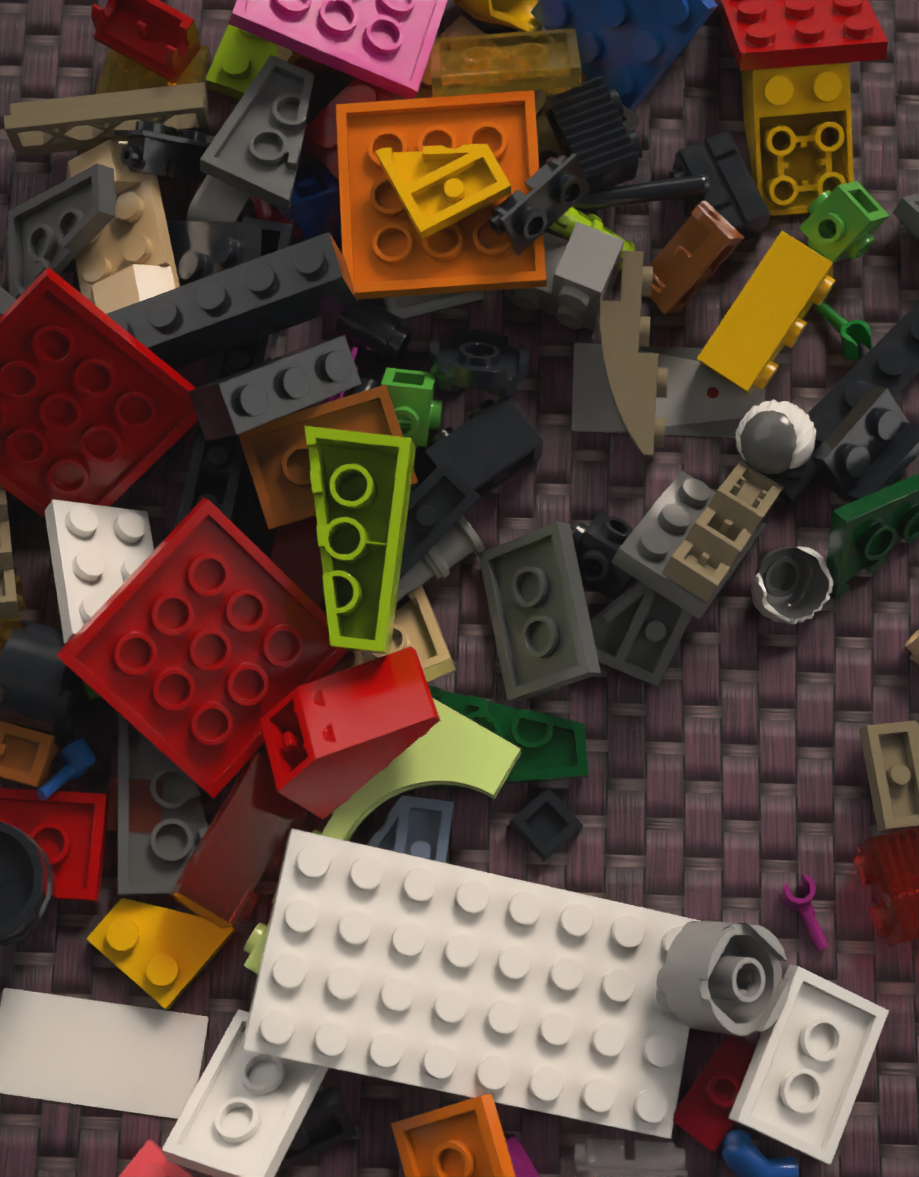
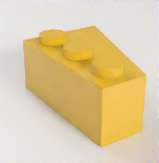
(768, 314)

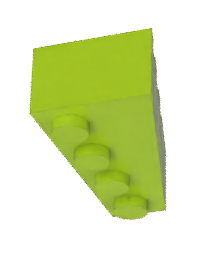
(361, 524)

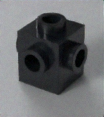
(595, 550)

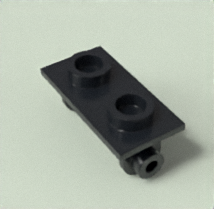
(150, 148)
(551, 195)

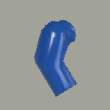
(747, 1161)

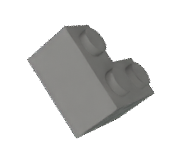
(576, 275)

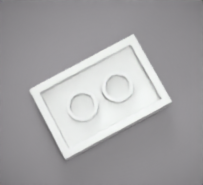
(93, 555)
(810, 1066)
(242, 1110)

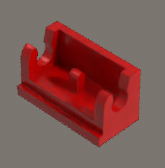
(148, 35)

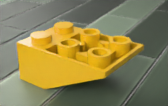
(798, 133)

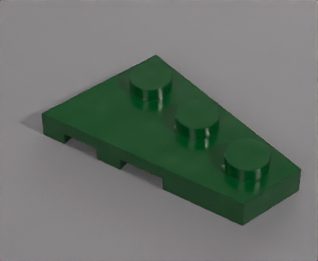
(548, 744)

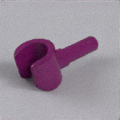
(806, 910)

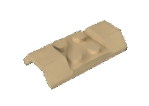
(134, 250)

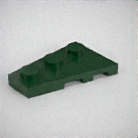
(869, 529)

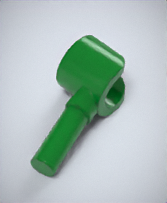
(851, 332)

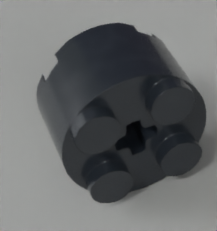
(37, 683)

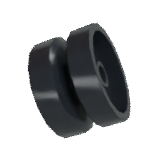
(25, 885)

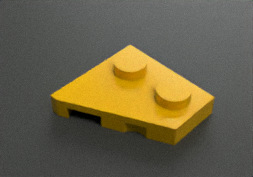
(444, 183)
(158, 946)

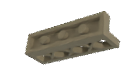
(92, 119)

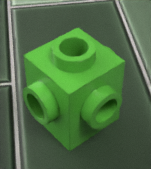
(843, 222)
(414, 403)

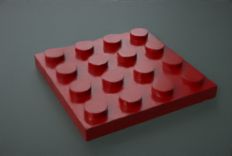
(80, 400)
(203, 646)

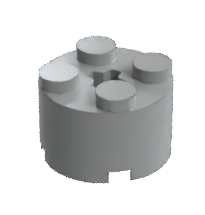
(724, 977)

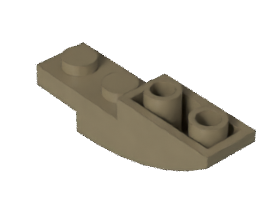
(633, 375)

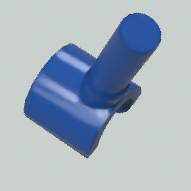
(76, 760)

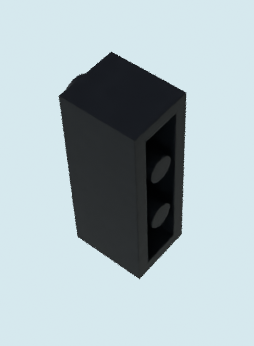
(274, 388)

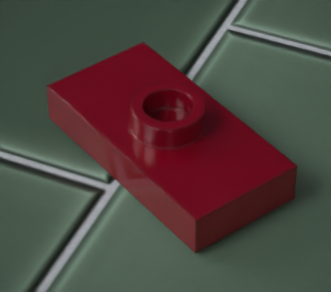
(710, 1098)

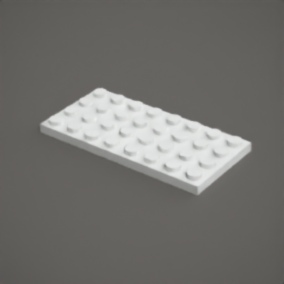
(469, 985)

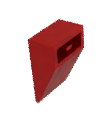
(347, 729)

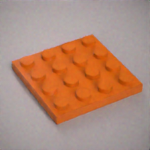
(378, 235)

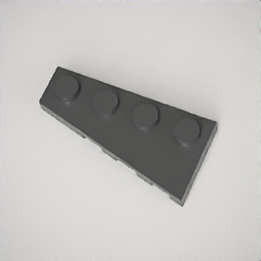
(154, 860)

